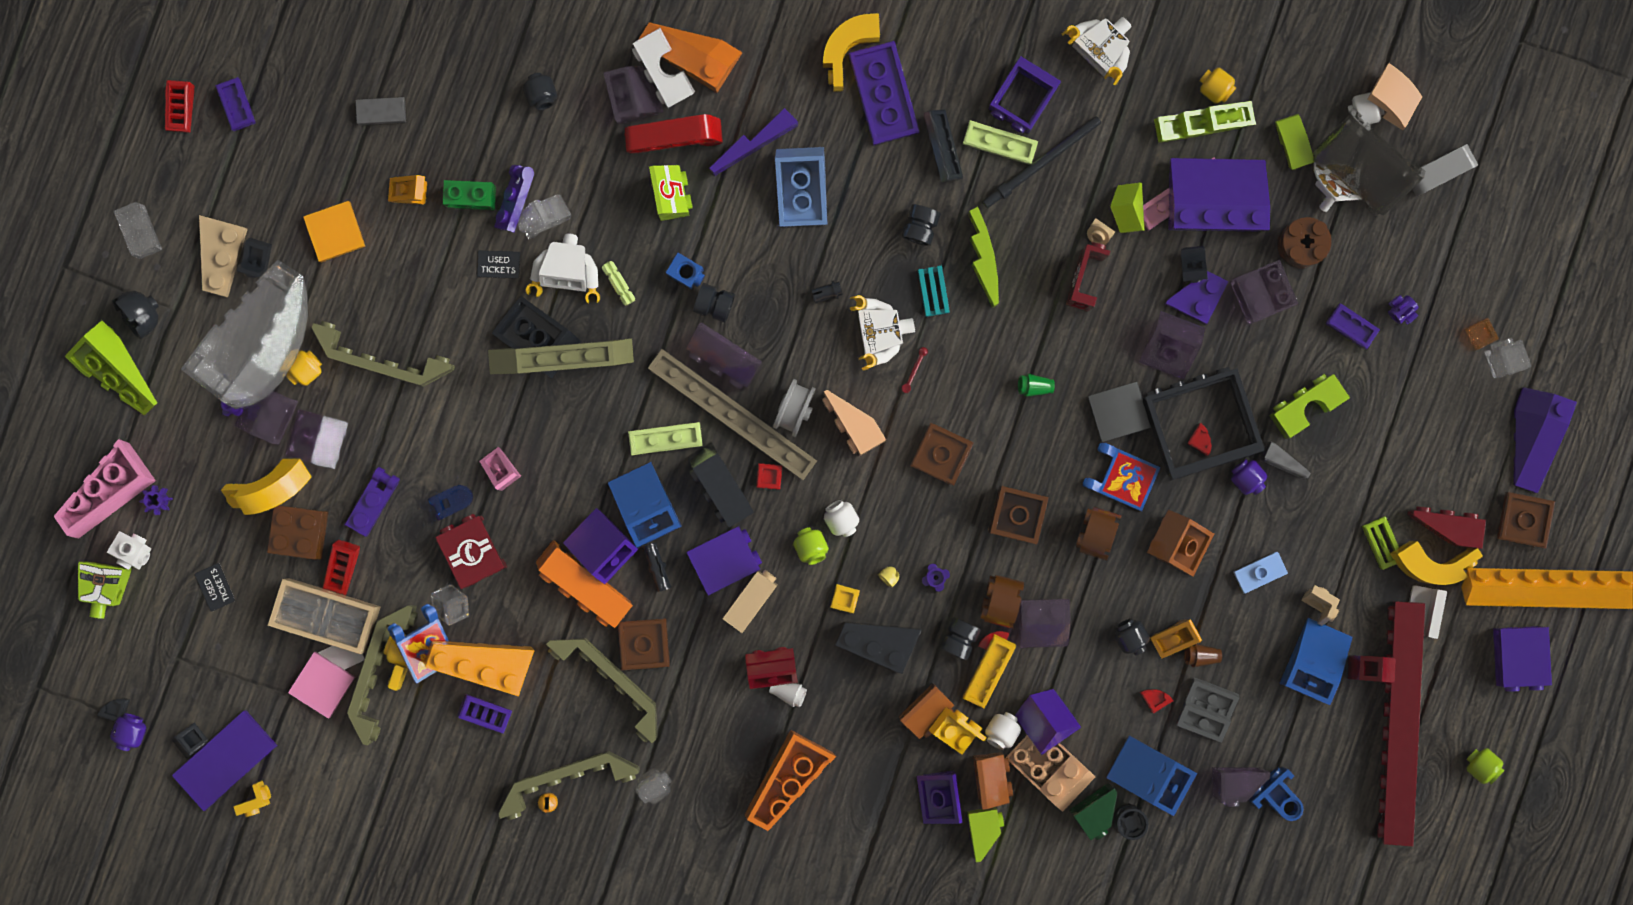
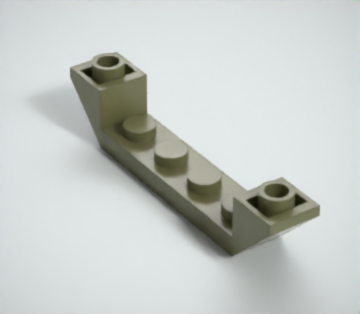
(329, 339)
(560, 357)
(565, 647)
(365, 726)
(620, 767)

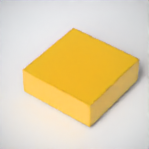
(845, 598)
(397, 677)

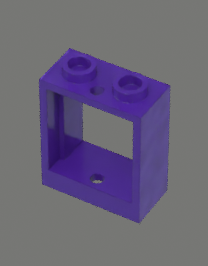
(1036, 75)

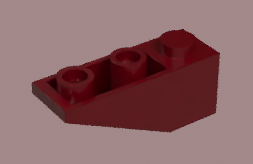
(1456, 530)

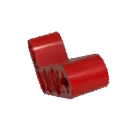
(674, 133)

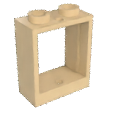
(750, 600)

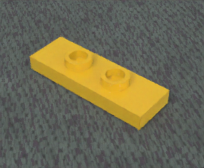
(989, 671)

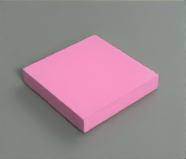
(322, 685)

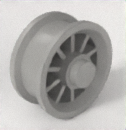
(794, 408)

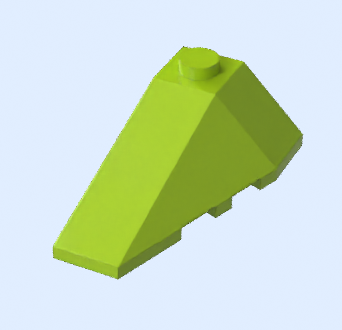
(106, 358)

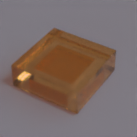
(1481, 334)

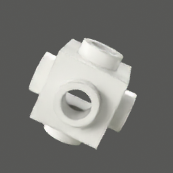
(130, 550)

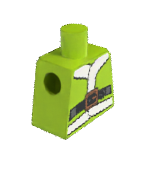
(101, 585)

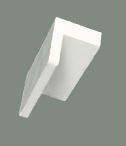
(1434, 606)

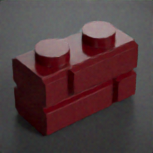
(771, 668)

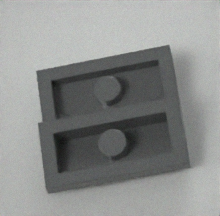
(1119, 411)
(1207, 709)

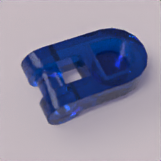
(458, 497)

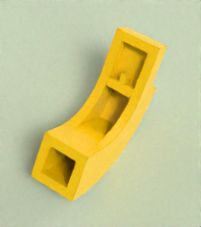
(850, 33)
(269, 491)
(1419, 566)

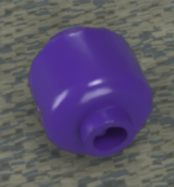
(1249, 477)
(128, 732)

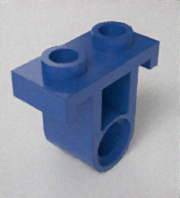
(1278, 794)

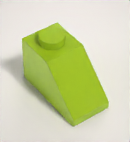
(984, 830)

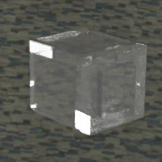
(450, 604)

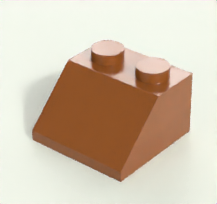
(1180, 542)
(925, 711)
(991, 779)

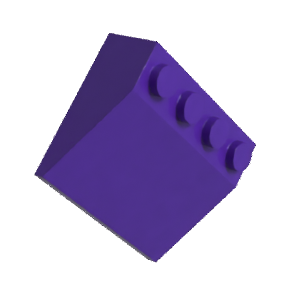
(1218, 195)

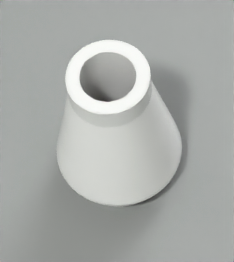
(790, 693)

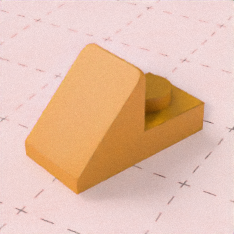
(408, 189)
(1176, 638)

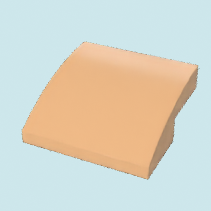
(1396, 96)

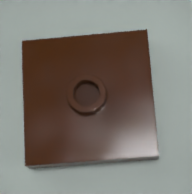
(942, 454)
(1526, 520)
(643, 644)

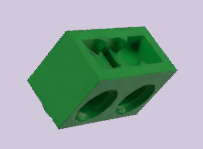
(469, 195)

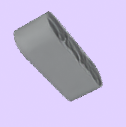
(1446, 169)

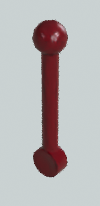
(906, 388)

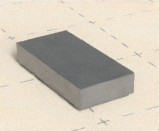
(380, 111)

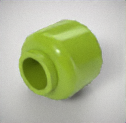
(810, 546)
(1485, 766)

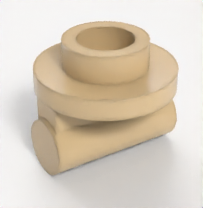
(1099, 232)

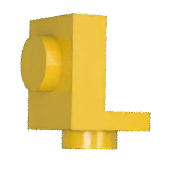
(252, 806)

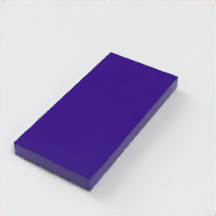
(883, 93)
(224, 760)

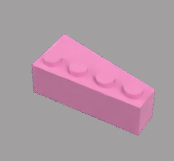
(105, 490)

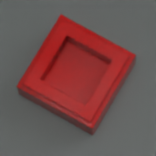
(769, 476)

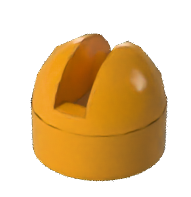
(553, 802)

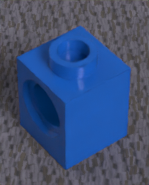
(678, 264)

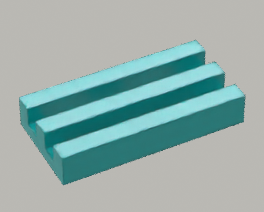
(930, 271)

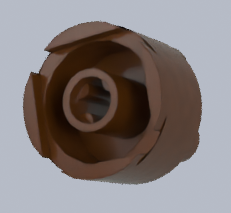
(1313, 232)
(1099, 533)
(1003, 601)

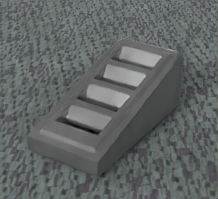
(1279, 458)

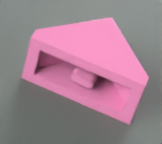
(499, 469)

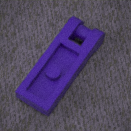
(514, 197)
(372, 502)

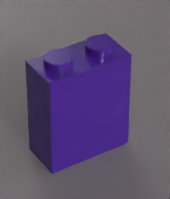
(600, 546)
(724, 560)
(1522, 657)

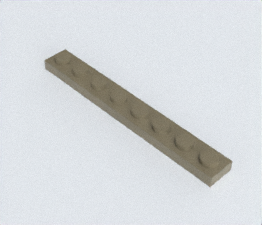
(732, 414)

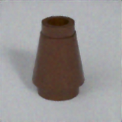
(1202, 655)

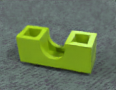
(1290, 416)

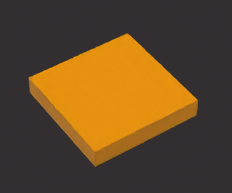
(334, 231)

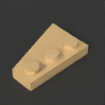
(220, 254)

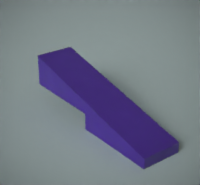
(743, 147)

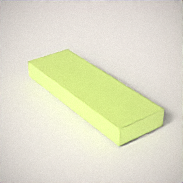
(1000, 142)
(665, 438)

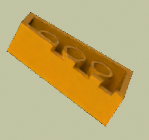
(488, 665)

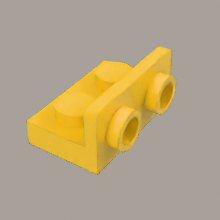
(955, 731)

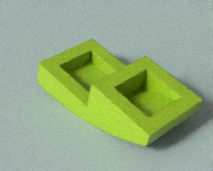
(1295, 141)

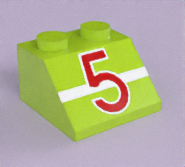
(669, 191)

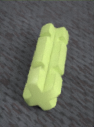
(618, 283)

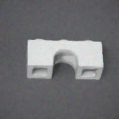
(670, 87)

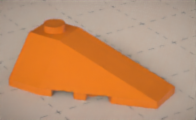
(699, 56)

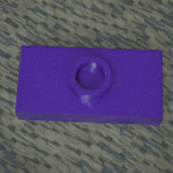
(235, 104)
(1352, 326)

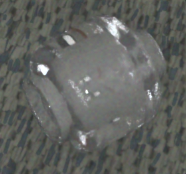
(653, 786)

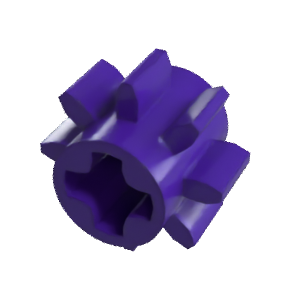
(1403, 309)
(149, 501)

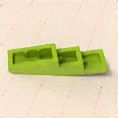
(1205, 121)
(986, 265)

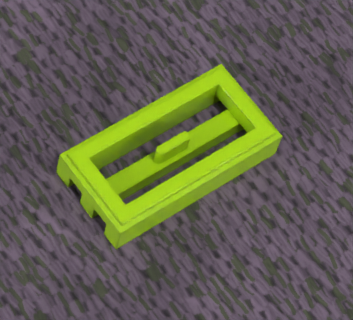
(1373, 544)

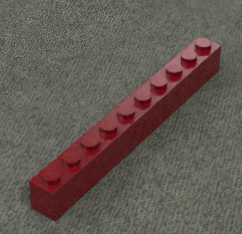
(1402, 724)

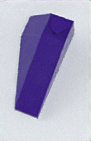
(1540, 428)

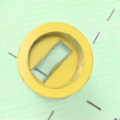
(889, 576)

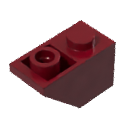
(1371, 668)

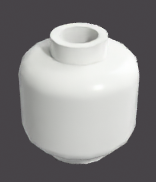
(1370, 112)
(841, 518)
(1003, 731)

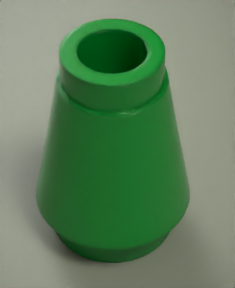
(1035, 385)

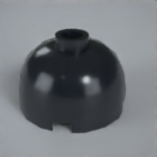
(137, 312)

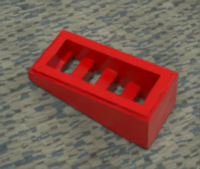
(188, 97)
(344, 547)

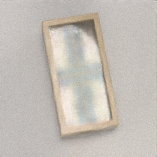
(324, 616)

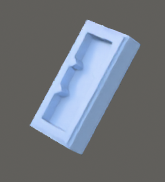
(1260, 572)

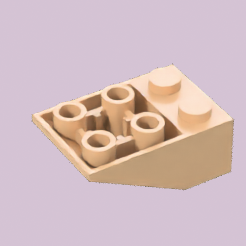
(860, 427)
(1053, 773)

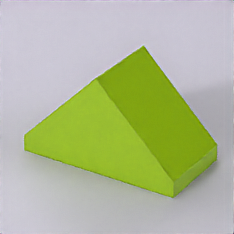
(1128, 207)

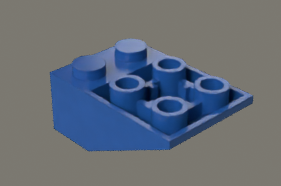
(644, 505)
(1317, 662)
(1151, 775)

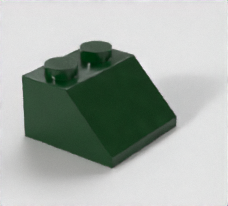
(1096, 812)

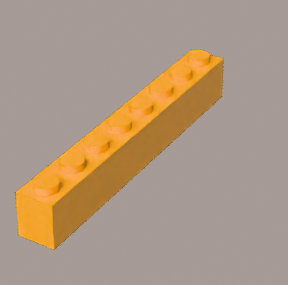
(1548, 588)

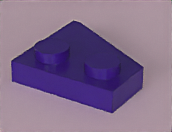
(1199, 298)

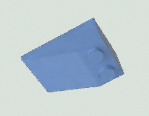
(801, 186)

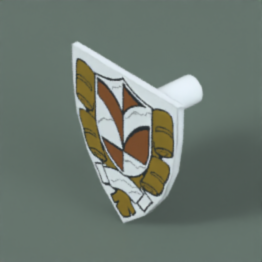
(1332, 188)

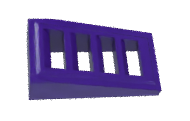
(481, 721)

